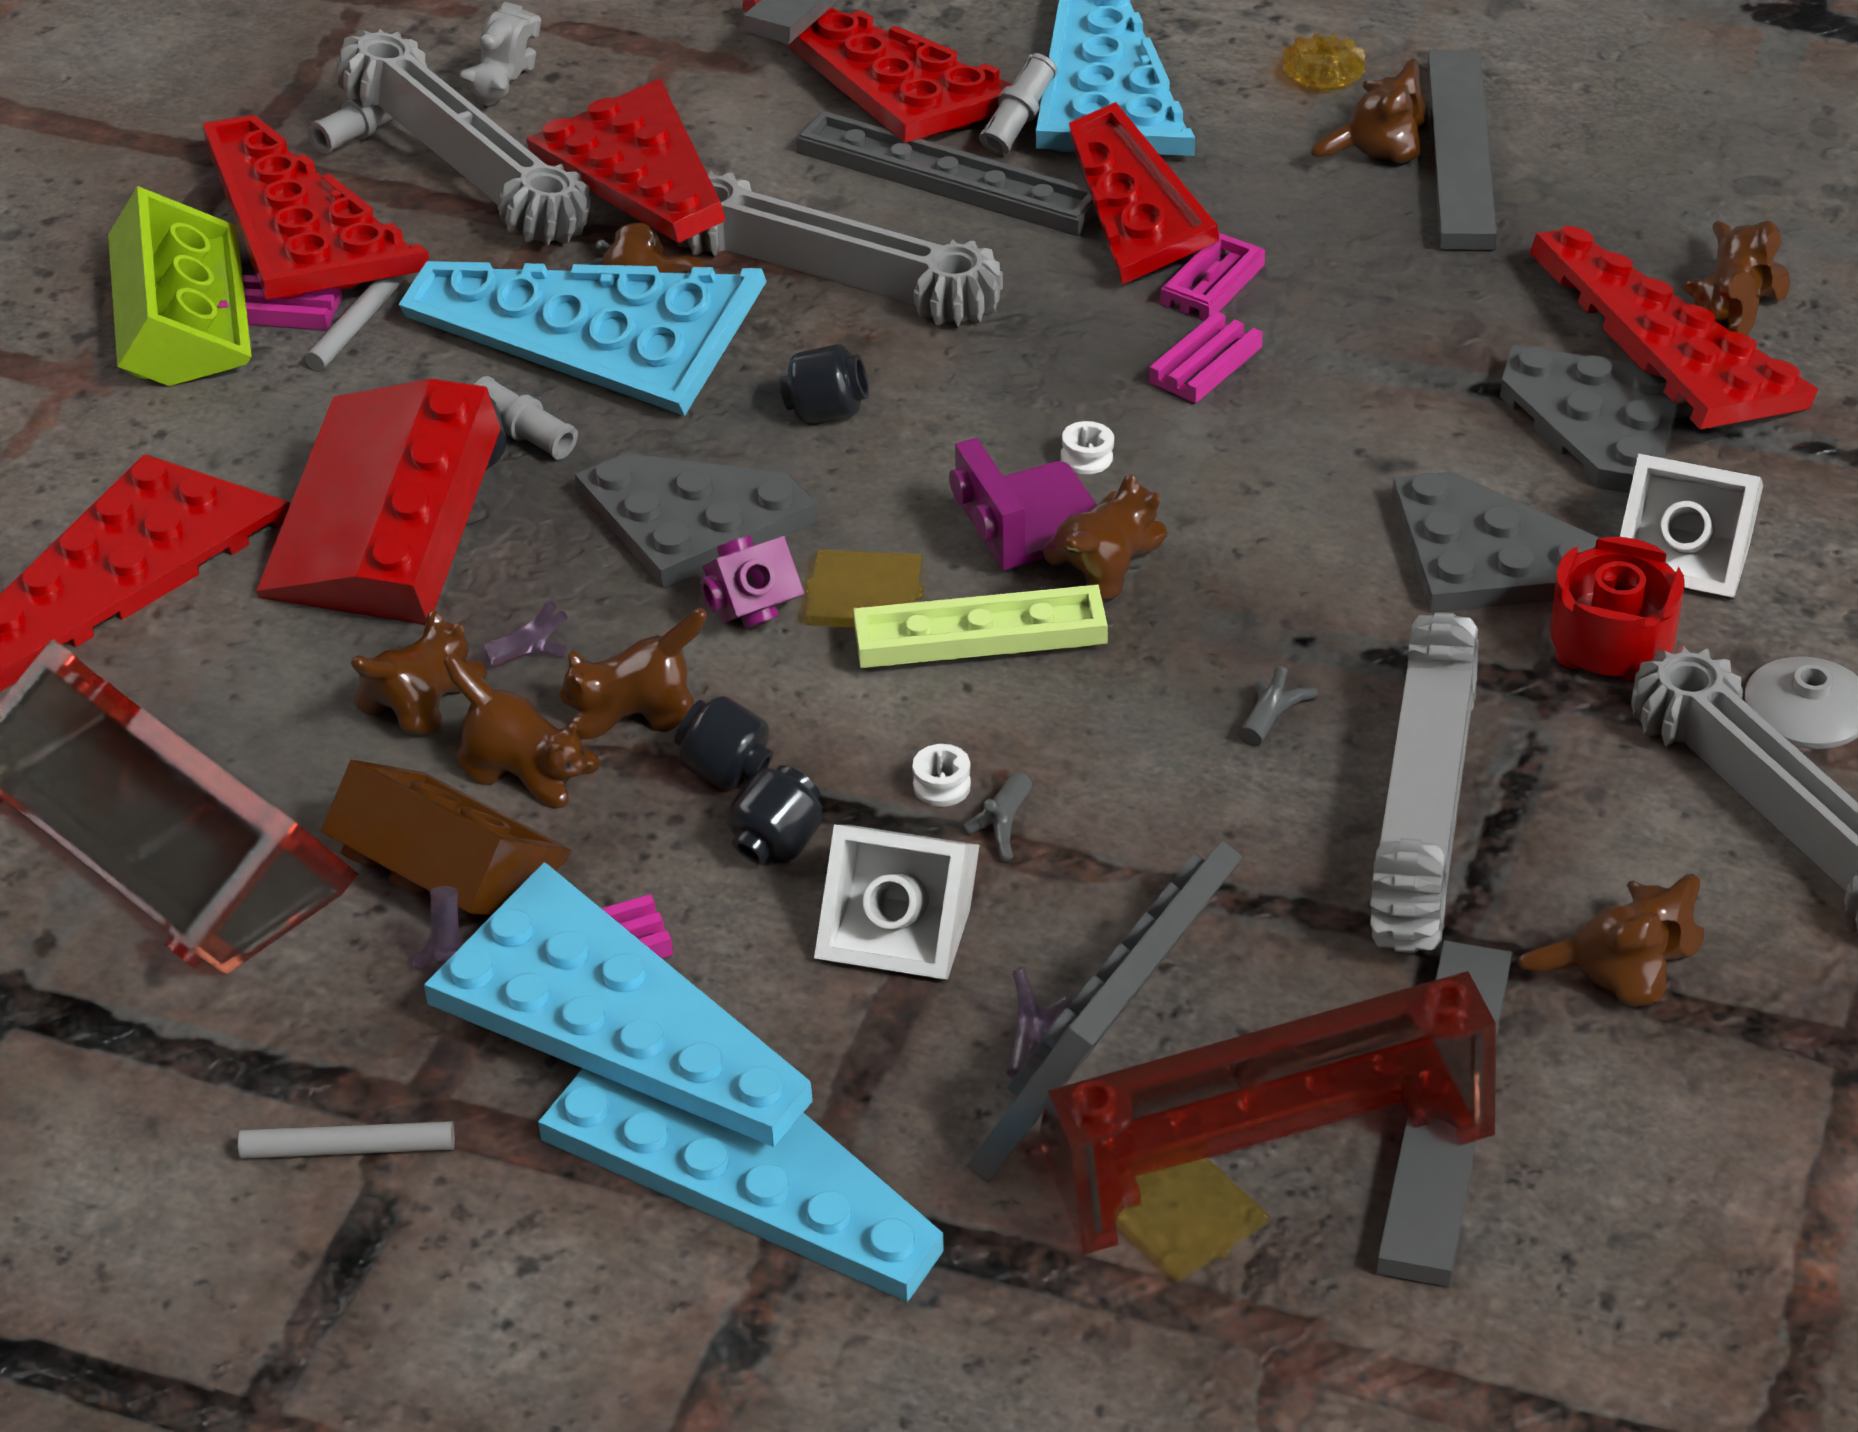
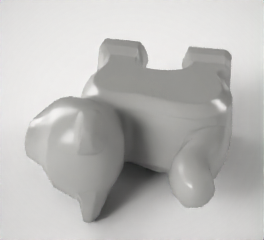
(503, 52)

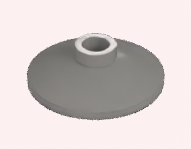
(1806, 701)

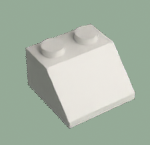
(1696, 517)
(895, 900)

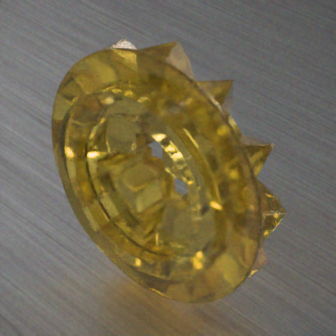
(1308, 64)

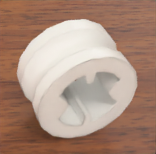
(1075, 450)
(941, 760)

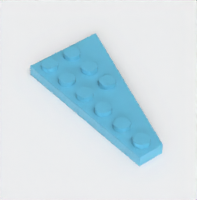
(1105, 61)
(599, 323)
(596, 996)
(796, 1195)

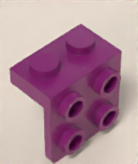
(1016, 510)

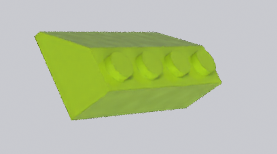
(167, 289)

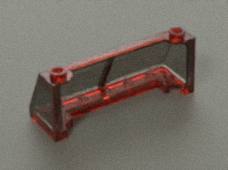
(158, 816)
(1410, 1046)

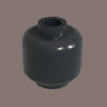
(825, 384)
(723, 742)
(774, 815)

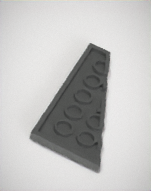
(1102, 1001)

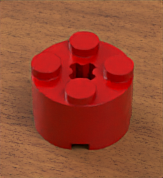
(1615, 606)

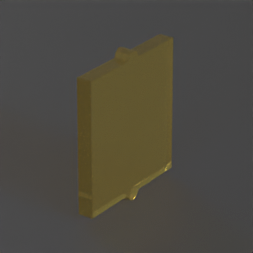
(860, 580)
(1190, 1216)

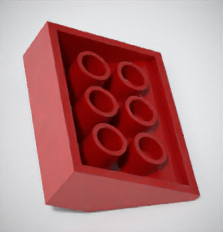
(384, 500)

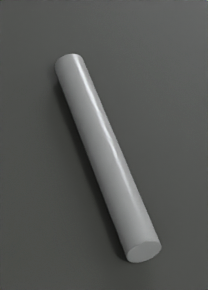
(351, 321)
(346, 1140)

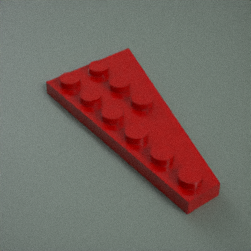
(898, 75)
(636, 159)
(299, 225)
(1667, 337)
(126, 554)

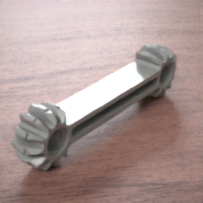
(530, 195)
(940, 280)
(1702, 705)
(1425, 784)

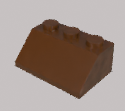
(435, 836)

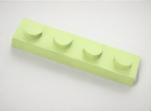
(980, 626)

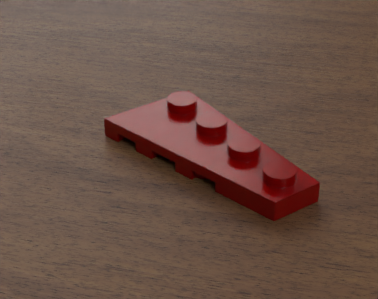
(1137, 196)

